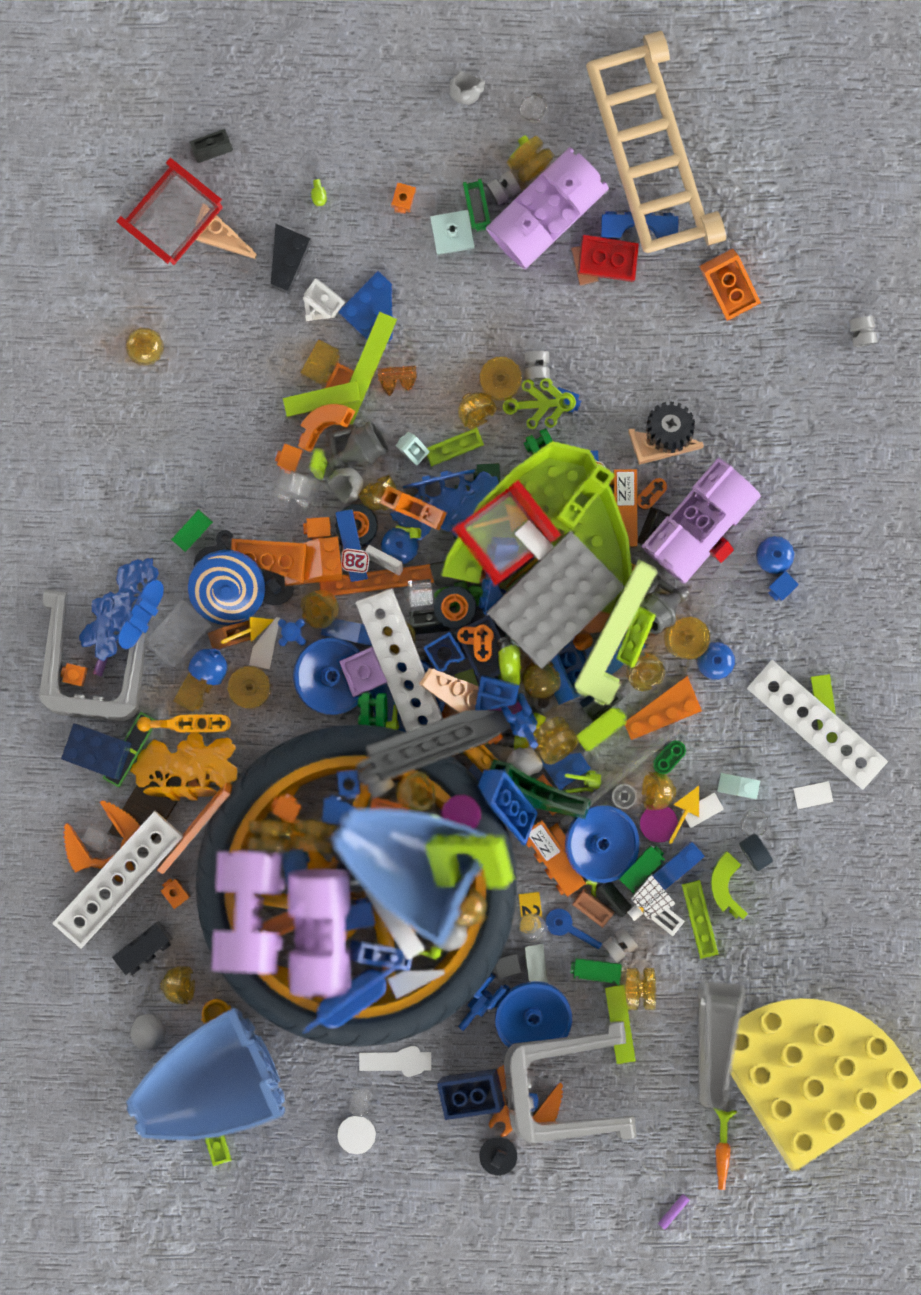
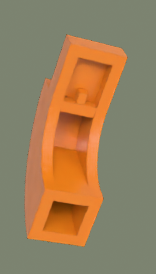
(320, 419)
(413, 507)

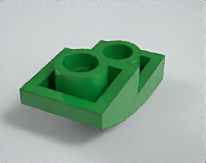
(192, 530)

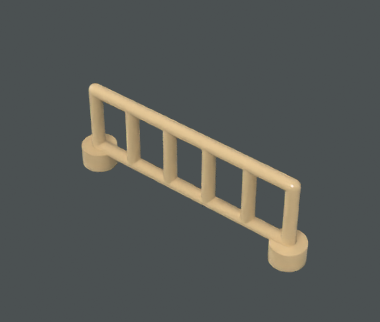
(707, 225)

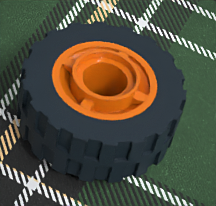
(368, 520)
(467, 604)

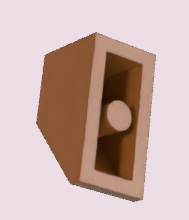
(217, 635)

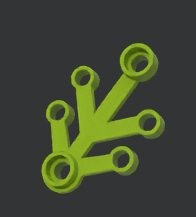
(542, 403)

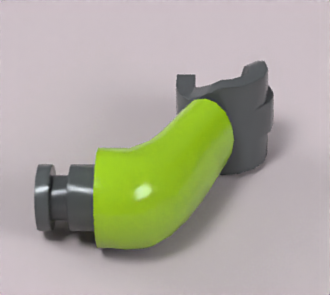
(510, 663)
(516, 741)

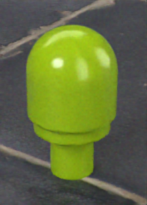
(318, 193)

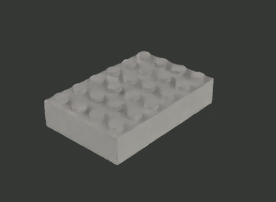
(555, 599)

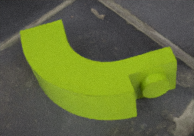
(584, 496)
(719, 881)

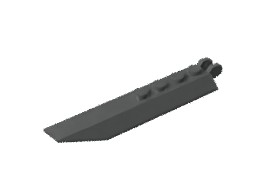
(432, 742)

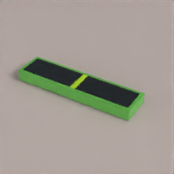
(138, 740)

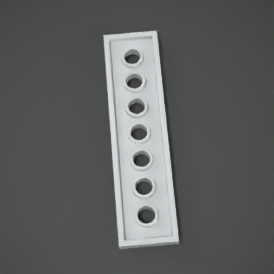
(388, 661)
(817, 738)
(116, 866)

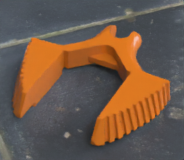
(78, 853)
(545, 1113)

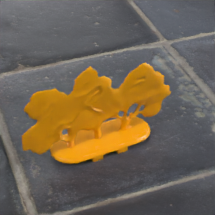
(189, 762)

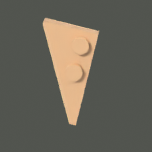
(223, 237)
(647, 453)

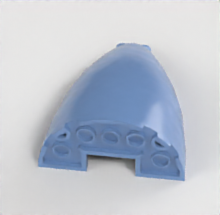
(392, 863)
(209, 1084)

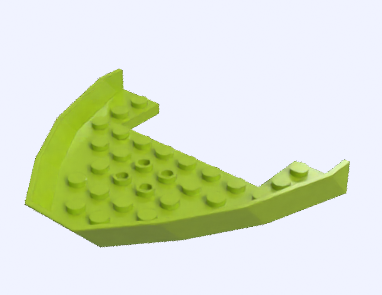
(551, 480)

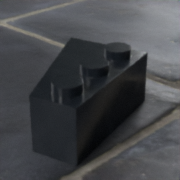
(288, 256)
(143, 948)

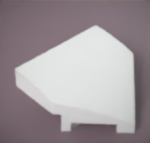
(321, 302)

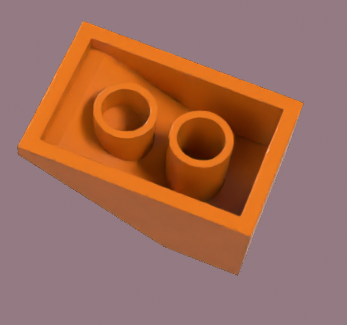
(730, 284)
(321, 562)

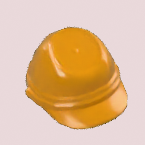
(214, 1009)

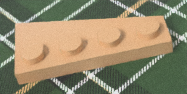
(451, 690)

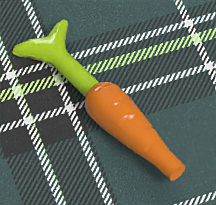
(723, 1148)

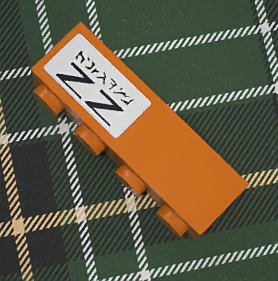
(625, 495)
(554, 858)

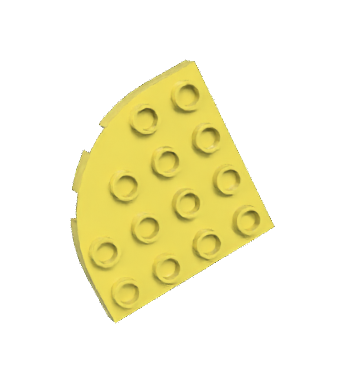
(816, 1074)

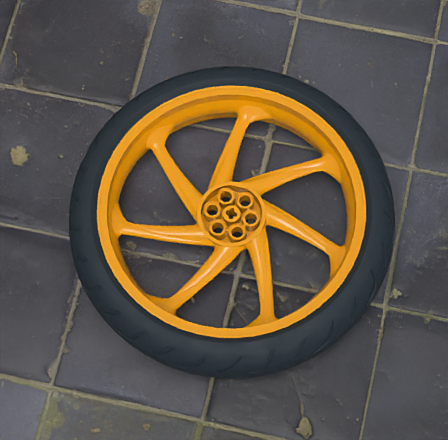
(389, 1017)

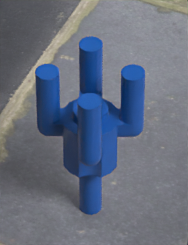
(291, 632)
(523, 722)
(483, 1001)

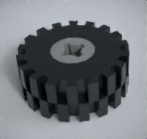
(667, 435)

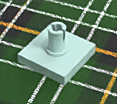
(452, 232)

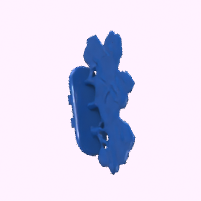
(456, 502)
(115, 610)
(364, 991)

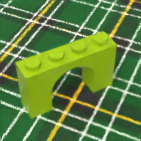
(601, 728)
(488, 850)

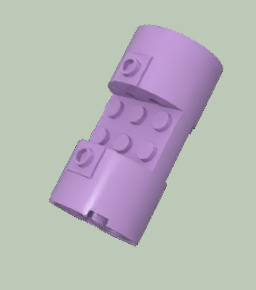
(547, 208)
(701, 520)
(248, 876)
(320, 958)

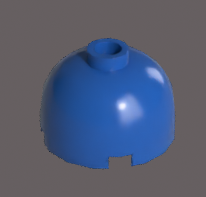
(399, 545)
(775, 555)
(716, 661)
(208, 665)

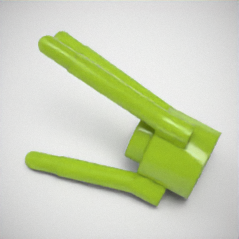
(590, 780)

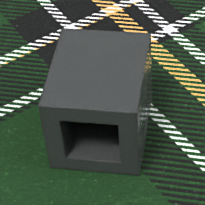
(507, 966)

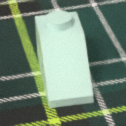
(412, 448)
(738, 786)

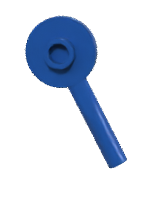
(560, 922)

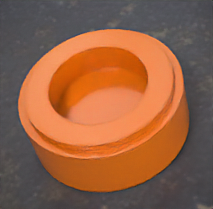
(583, 640)

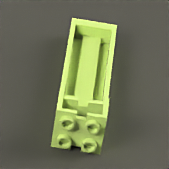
(592, 677)

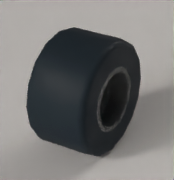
(756, 852)

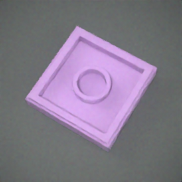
(363, 672)

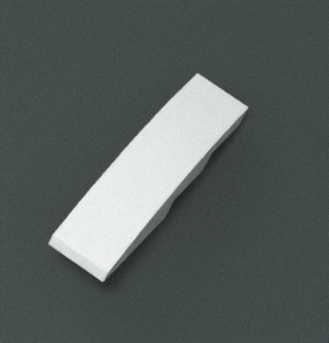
(399, 929)

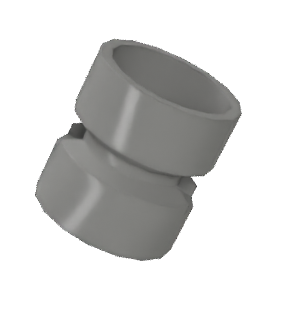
(500, 194)
(863, 331)
(539, 372)
(376, 785)
(623, 796)
(613, 947)

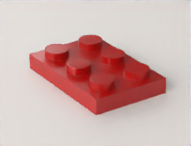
(608, 258)

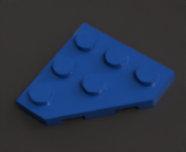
(365, 305)

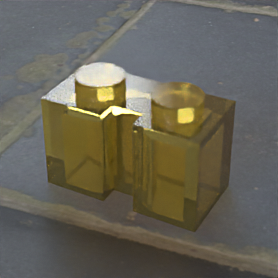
(320, 362)
(192, 692)

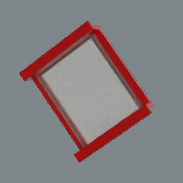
(172, 213)
(492, 531)

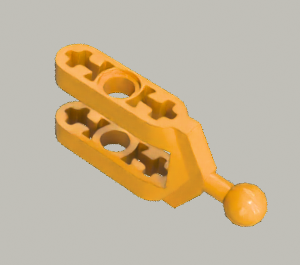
(144, 723)

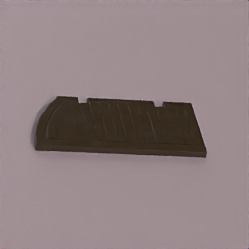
(142, 805)

